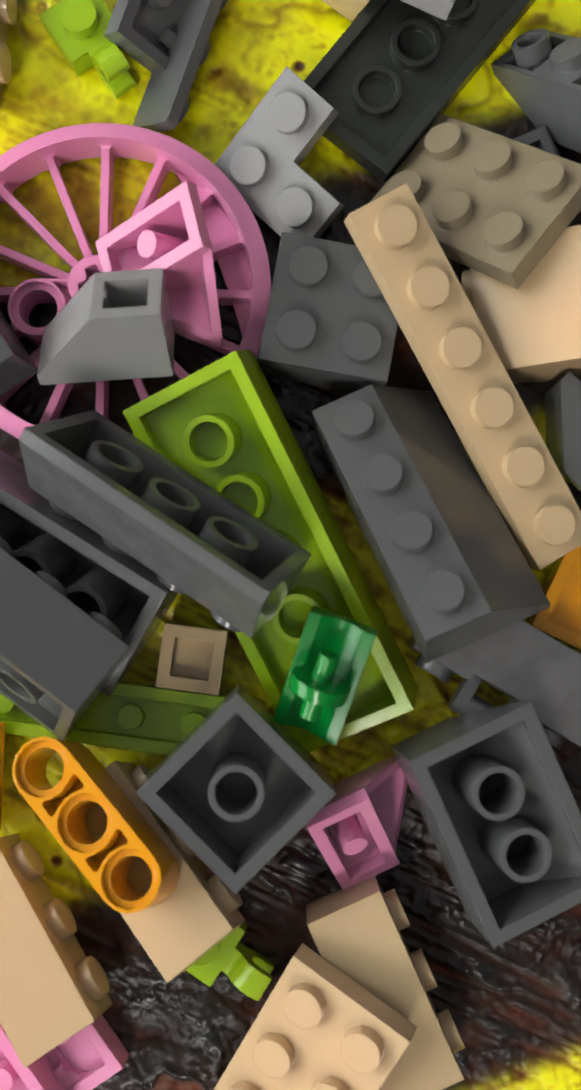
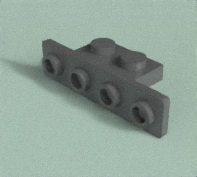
(170, 43)

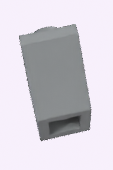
(111, 331)

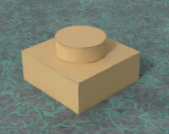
(192, 658)

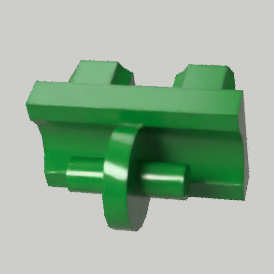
(325, 674)

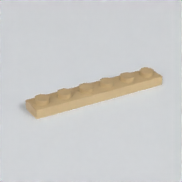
(467, 375)

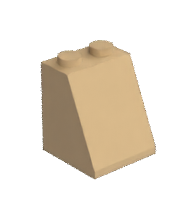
(539, 323)

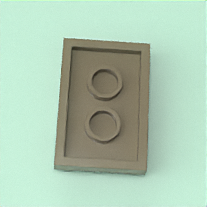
(490, 197)

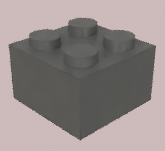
(326, 318)
(237, 788)

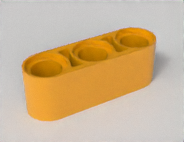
(65, 815)

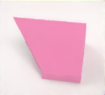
(174, 238)
(362, 823)

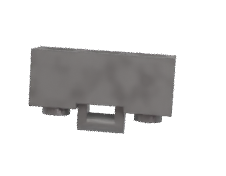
(523, 667)

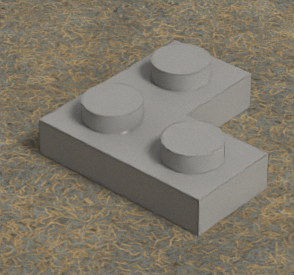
(268, 154)

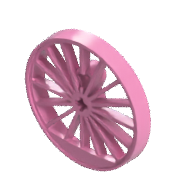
(228, 218)

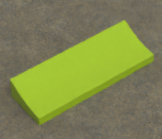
(237, 441)

